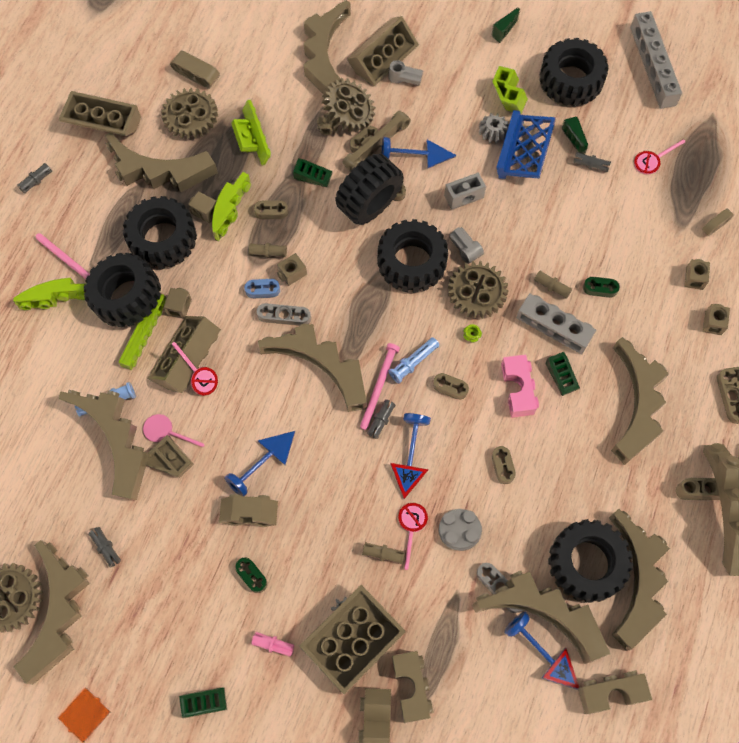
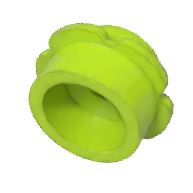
(469, 329)

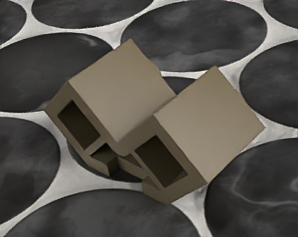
(243, 510)
(376, 716)

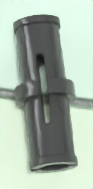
(592, 162)
(34, 178)
(381, 419)
(104, 547)

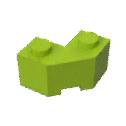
(505, 84)

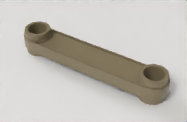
(399, 121)

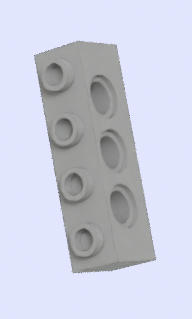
(545, 324)

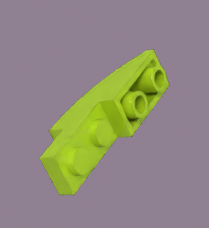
(225, 208)
(47, 293)

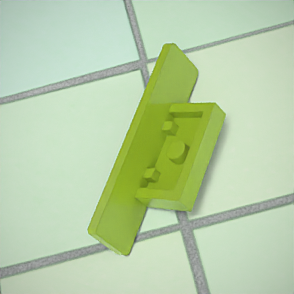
(250, 135)

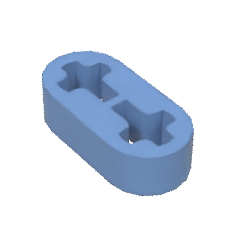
(262, 288)

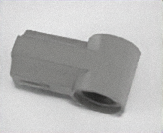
(399, 72)
(469, 249)

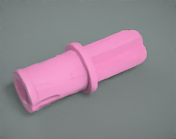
(272, 644)

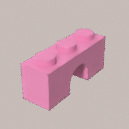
(518, 370)

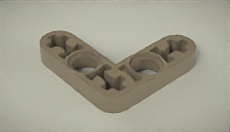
(732, 386)

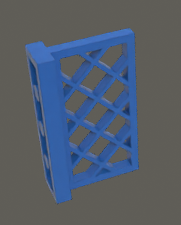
(512, 139)

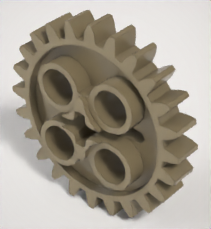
(348, 105)
(189, 113)
(494, 295)
(22, 584)

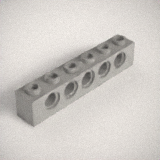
(656, 60)

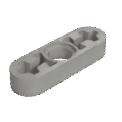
(288, 321)
(485, 580)

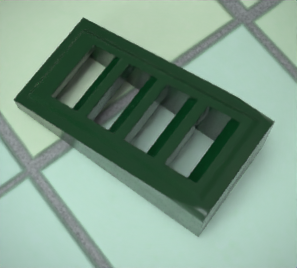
(504, 25)
(574, 132)
(303, 176)
(550, 363)
(193, 696)

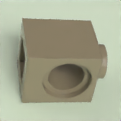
(202, 206)
(291, 262)
(694, 280)
(177, 303)
(713, 325)

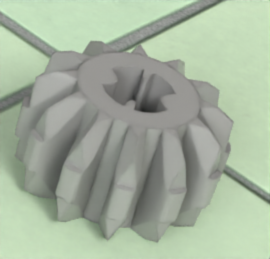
(493, 128)

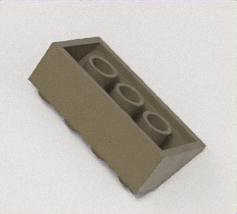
(386, 45)
(100, 114)
(194, 339)

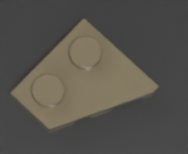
(169, 458)

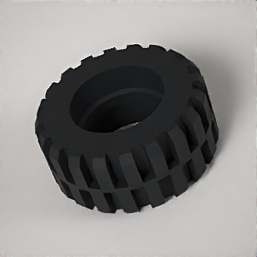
(579, 55)
(369, 189)
(156, 212)
(418, 235)
(113, 273)
(614, 550)

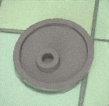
(460, 529)

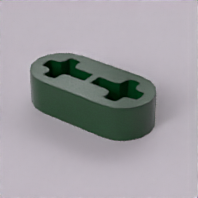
(601, 287)
(255, 572)

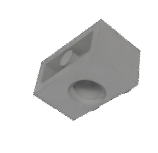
(465, 191)

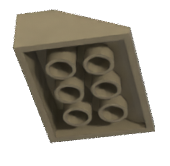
(352, 639)

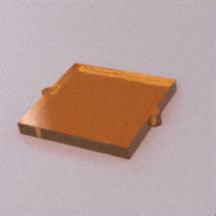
(84, 715)

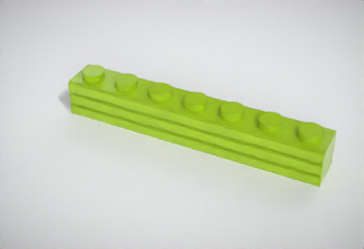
(140, 335)

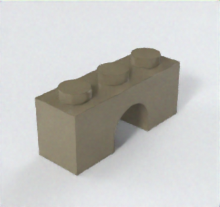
(409, 666)
(632, 687)

